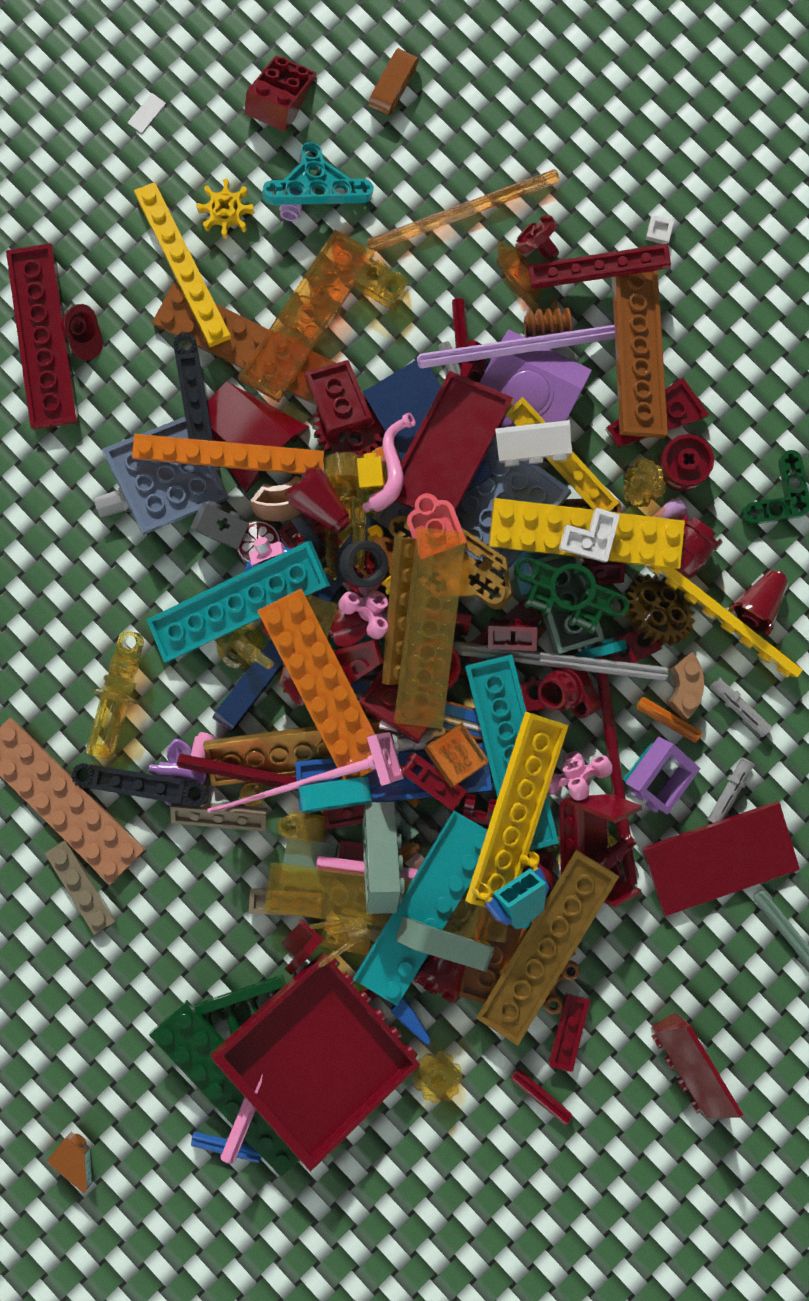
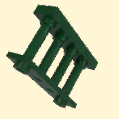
(248, 994)

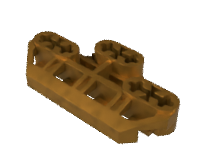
(483, 573)

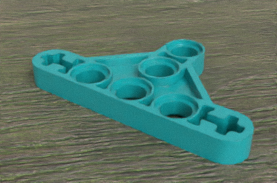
(305, 182)

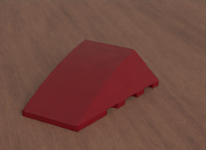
(248, 420)

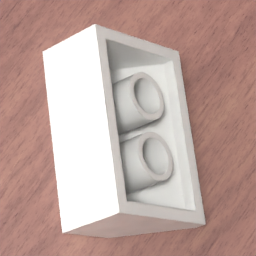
(534, 443)

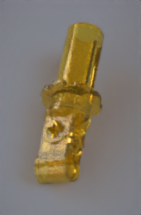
(117, 687)

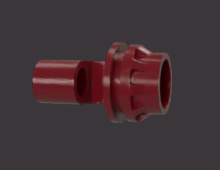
(569, 690)

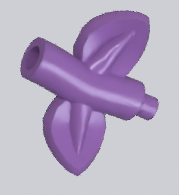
(170, 768)

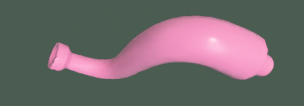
(389, 493)

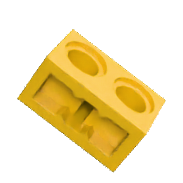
(372, 472)

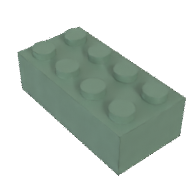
(570, 588)
(382, 857)

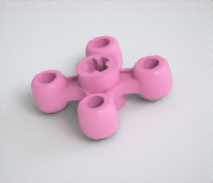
(370, 608)
(578, 774)

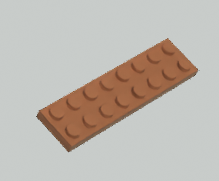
(65, 805)

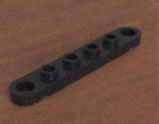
(192, 389)
(140, 784)

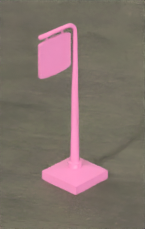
(382, 759)

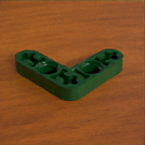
(786, 503)

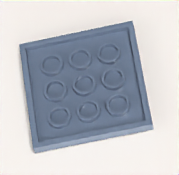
(162, 490)

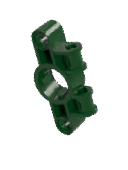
(595, 598)

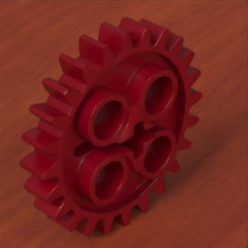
(369, 435)

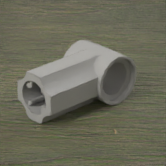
(111, 503)

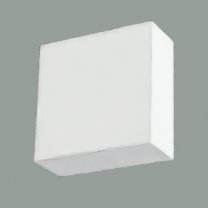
(659, 229)

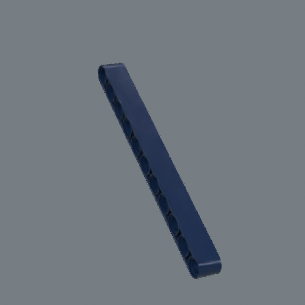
(257, 677)

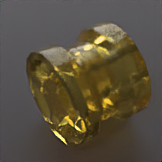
(249, 790)

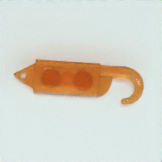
(517, 273)

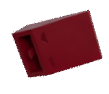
(278, 93)

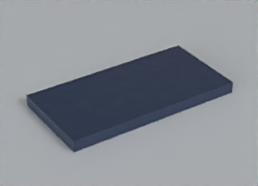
(412, 392)

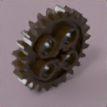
(659, 610)

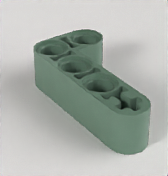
(444, 944)

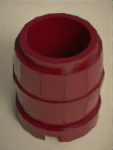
(696, 547)

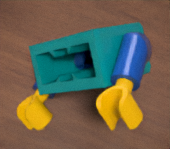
(519, 899)

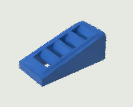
(408, 1017)

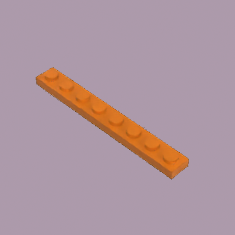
(226, 454)

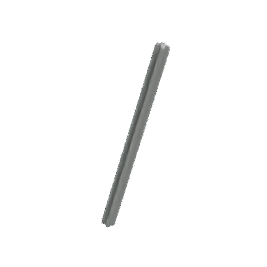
(565, 661)

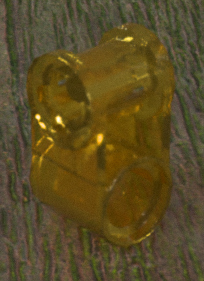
(307, 827)

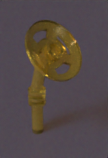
(244, 649)

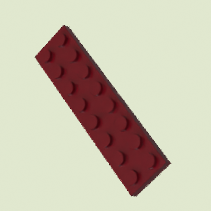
(40, 336)

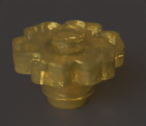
(643, 483)
(437, 1077)

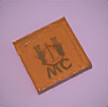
(456, 755)

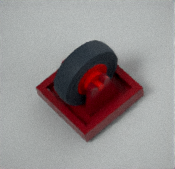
(303, 530)

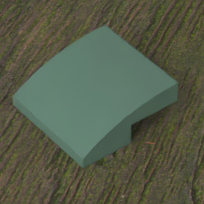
(306, 853)

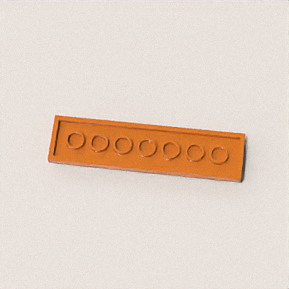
(319, 679)

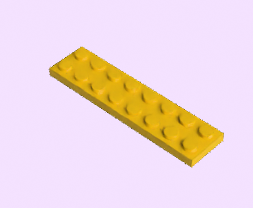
(541, 526)
(518, 804)

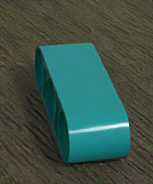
(335, 794)

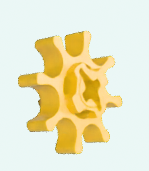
(218, 205)

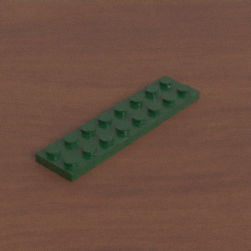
(188, 1043)

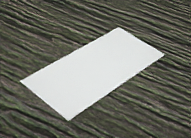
(146, 113)

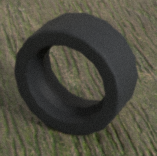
(380, 559)

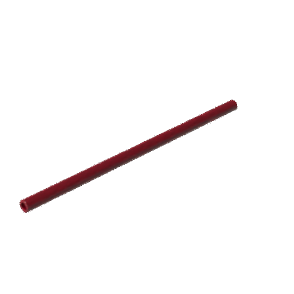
(614, 757)

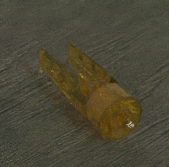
(343, 474)

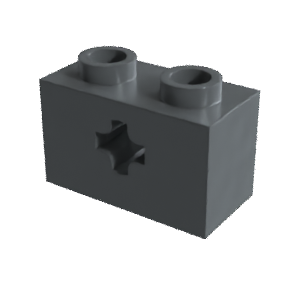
(206, 520)

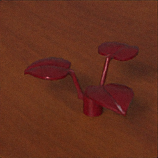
(347, 631)

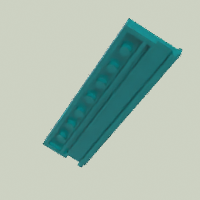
(428, 899)

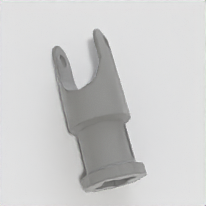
(402, 743)

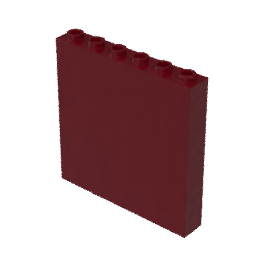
(320, 1057)

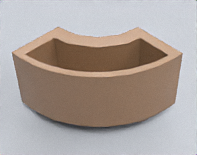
(272, 504)
(687, 686)

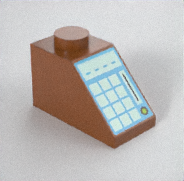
(73, 1161)

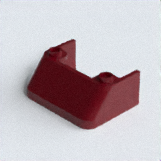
(586, 830)

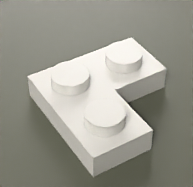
(595, 542)

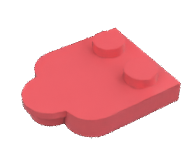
(433, 514)

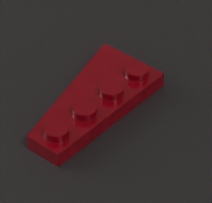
(681, 409)

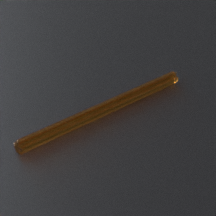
(463, 210)

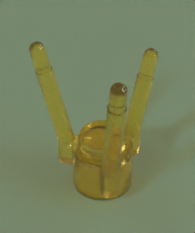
(352, 927)

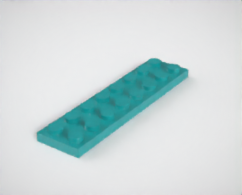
(236, 601)
(500, 715)

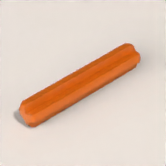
(669, 719)

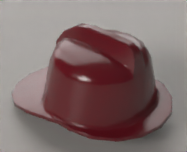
(82, 331)

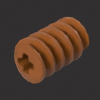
(547, 322)

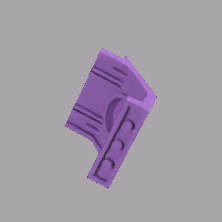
(540, 377)

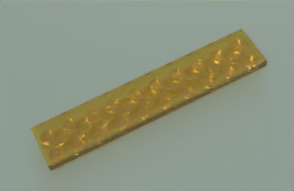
(342, 894)

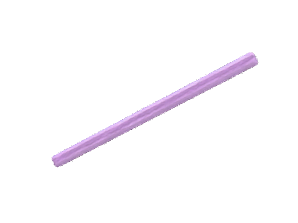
(515, 346)

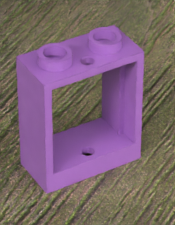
(649, 768)

